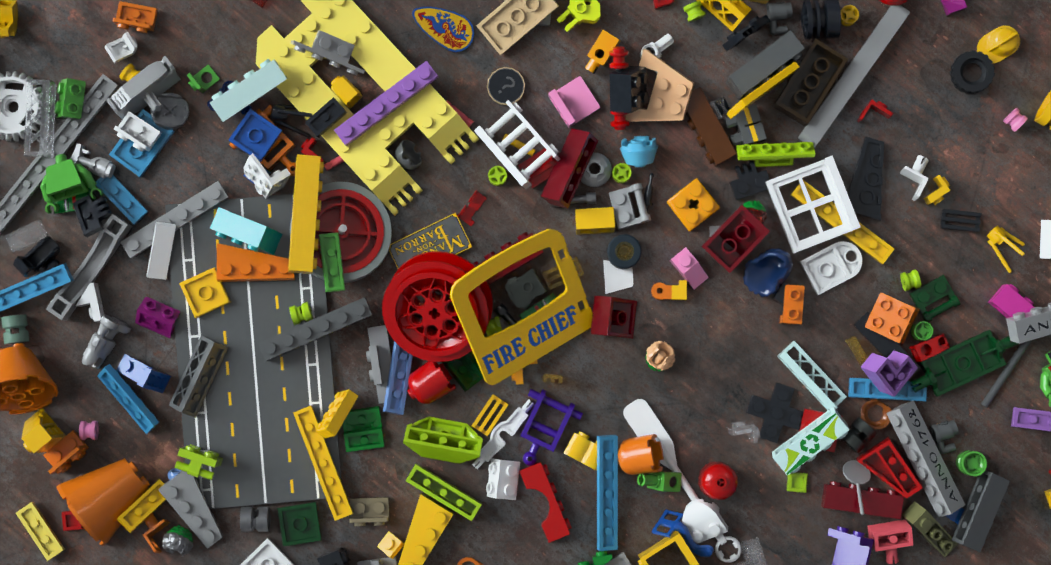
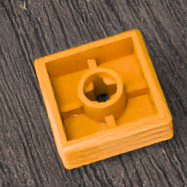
(693, 217)

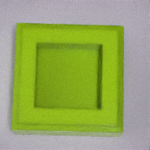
(797, 482)

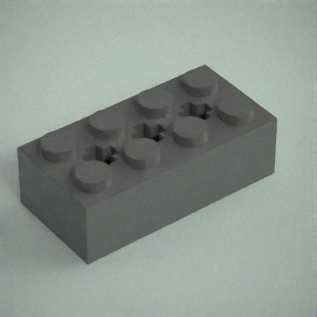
(765, 64)

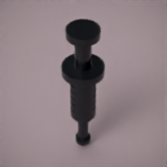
(648, 192)

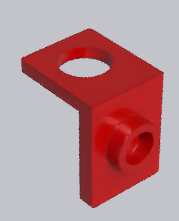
(879, 107)

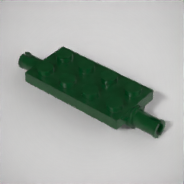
(963, 363)

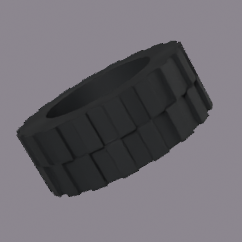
(982, 61)

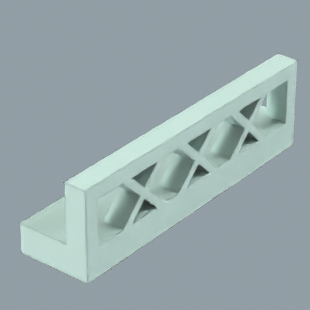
(807, 381)

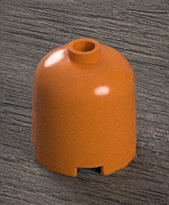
(640, 455)

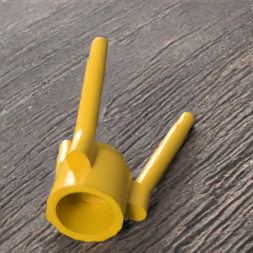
(998, 235)

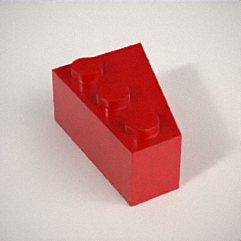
(890, 466)

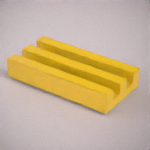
(481, 428)

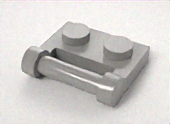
(624, 209)

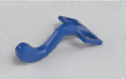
(677, 525)

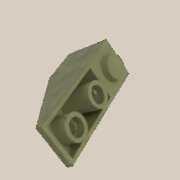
(929, 528)

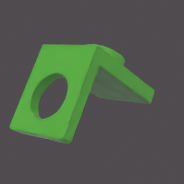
(196, 80)

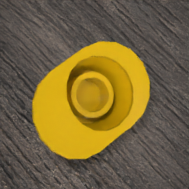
(999, 43)

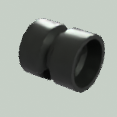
(857, 442)

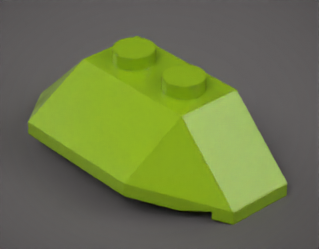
(443, 440)

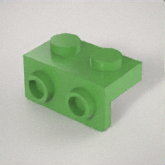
(70, 98)

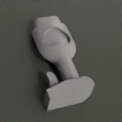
(98, 165)

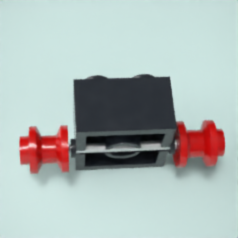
(627, 88)

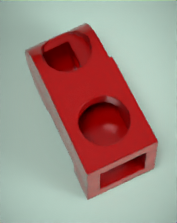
(929, 348)

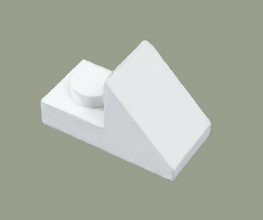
(92, 297)

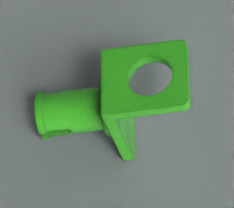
(660, 481)

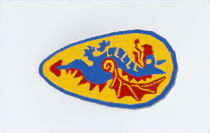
(445, 27)

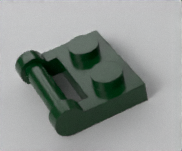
(932, 292)

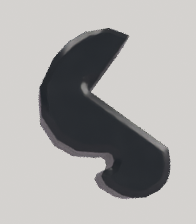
(37, 257)

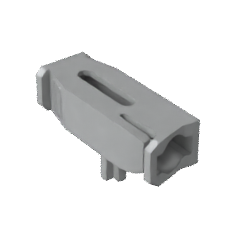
(144, 89)

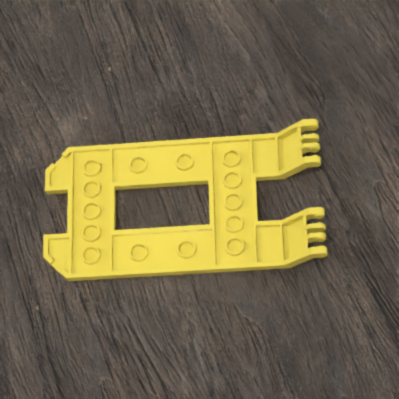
(386, 66)

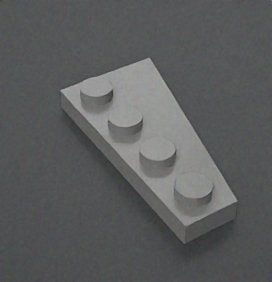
(188, 501)

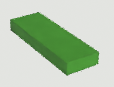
(331, 262)

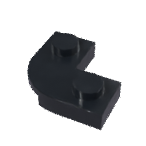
(754, 26)

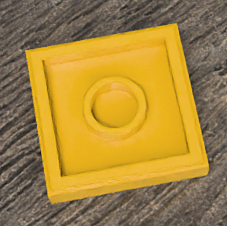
(204, 293)

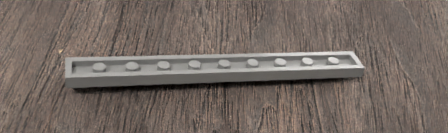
(63, 140)

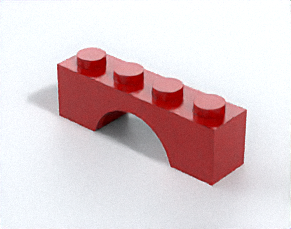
(536, 478)

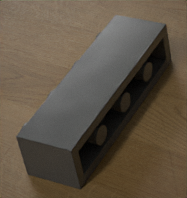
(980, 510)

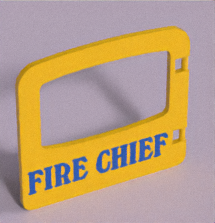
(538, 333)

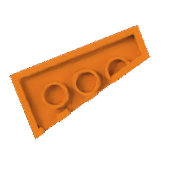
(246, 265)

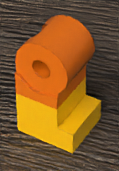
(670, 292)

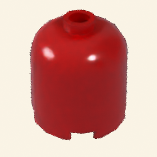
(430, 382)
(714, 472)

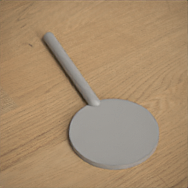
(859, 475)

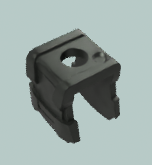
(525, 289)

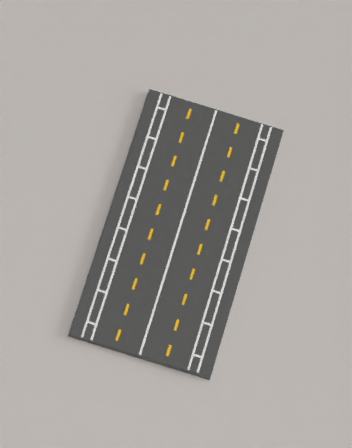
(252, 399)

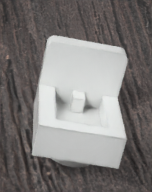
(122, 47)

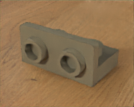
(369, 510)

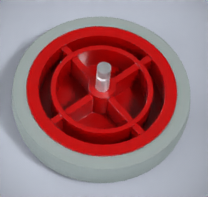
(361, 226)

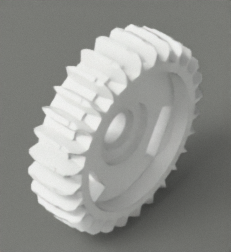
(11, 121)

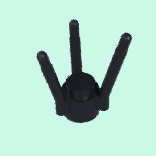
(280, 112)

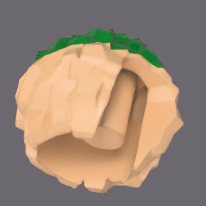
(660, 356)

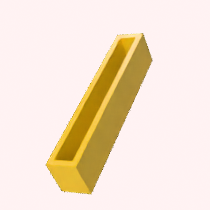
(304, 214)

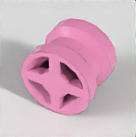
(1015, 119)
(88, 430)

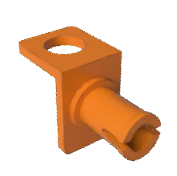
(154, 527)

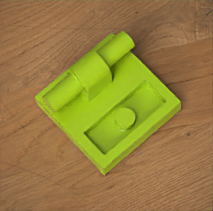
(197, 461)

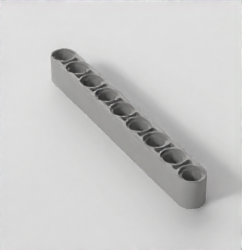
(854, 74)

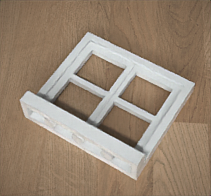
(838, 195)

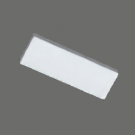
(161, 250)

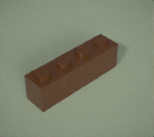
(708, 129)

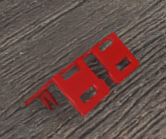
(475, 204)

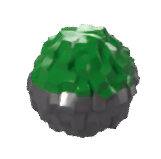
(178, 539)

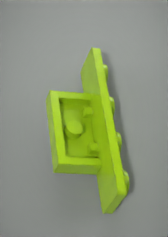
(775, 154)

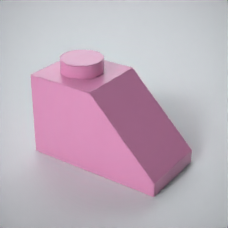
(689, 268)

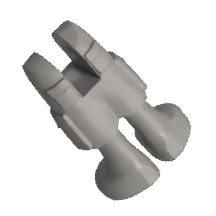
(102, 341)

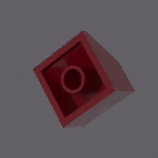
(613, 317)

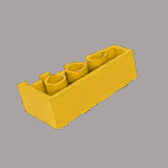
(425, 529)

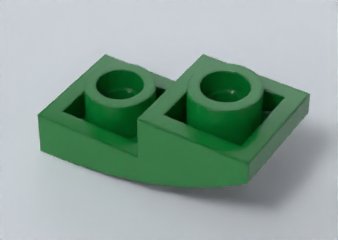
(600, 558)

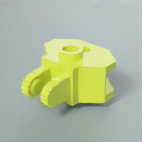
(581, 13)

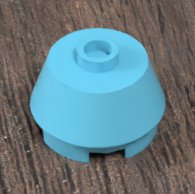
(639, 151)

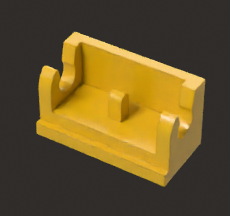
(595, 220)

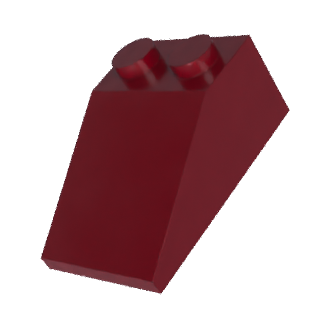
(735, 238)

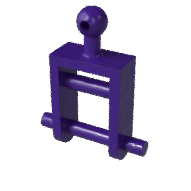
(536, 443)

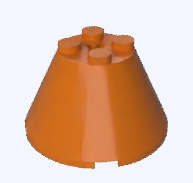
(24, 381)

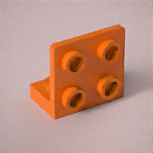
(892, 318)
(66, 452)

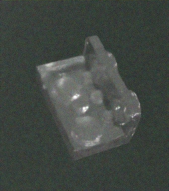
(741, 428)

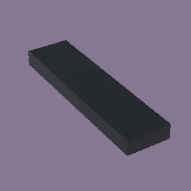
(879, 342)

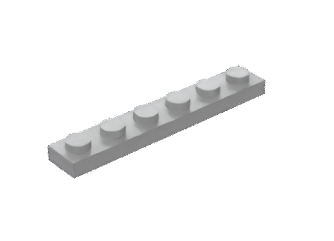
(179, 216)

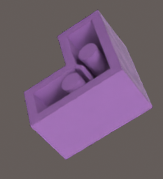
(889, 373)

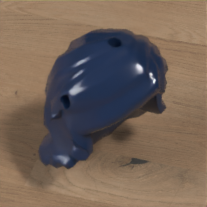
(768, 271)

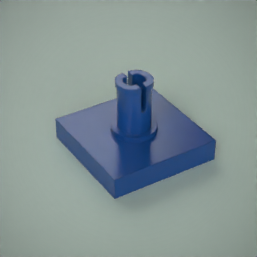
(255, 135)

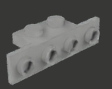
(332, 49)
(380, 358)

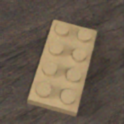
(513, 21)

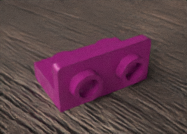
(157, 317)

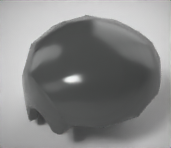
(407, 156)

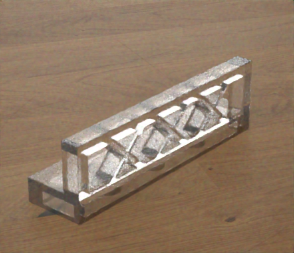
(47, 118)

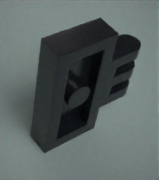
(749, 181)
(91, 213)

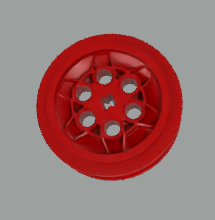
(421, 277)

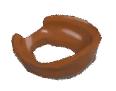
(883, 422)

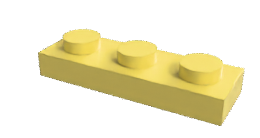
(40, 531)

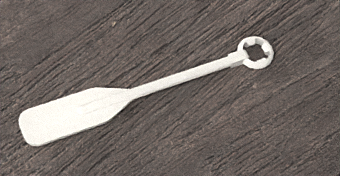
(645, 422)

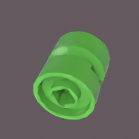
(971, 463)

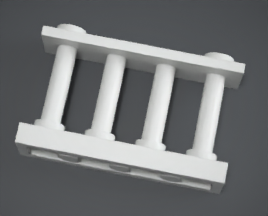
(511, 161)

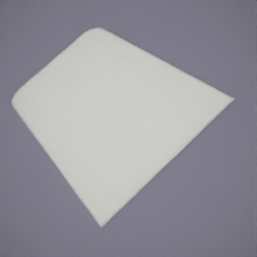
(616, 278)

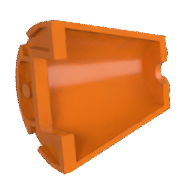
(103, 496)

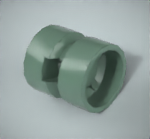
(15, 322)

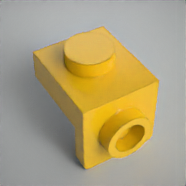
(937, 195)

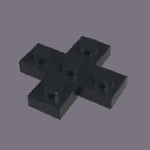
(775, 412)

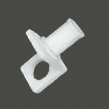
(916, 174)

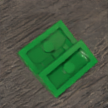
(363, 429)

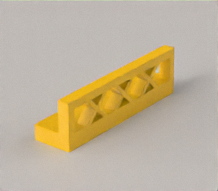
(736, 7)

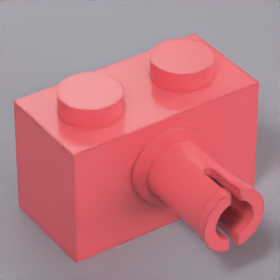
(891, 536)

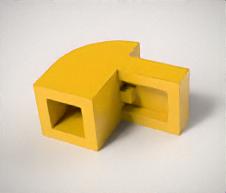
(8, 18)

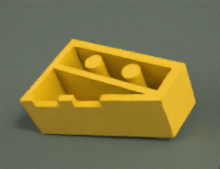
(41, 432)

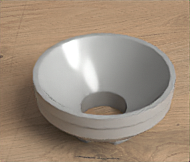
(603, 176)

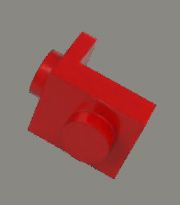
(307, 146)

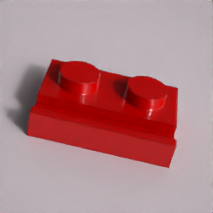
(542, 173)

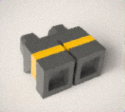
(750, 134)

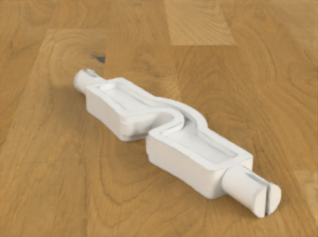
(510, 426)

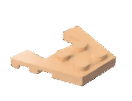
(669, 94)

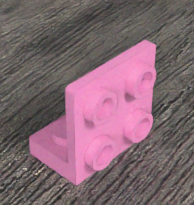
(574, 101)

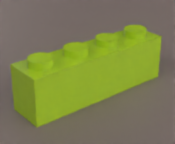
(443, 492)

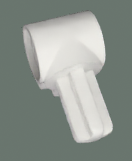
(659, 46)

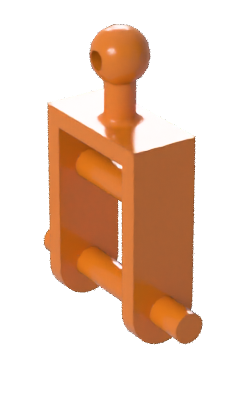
(281, 155)

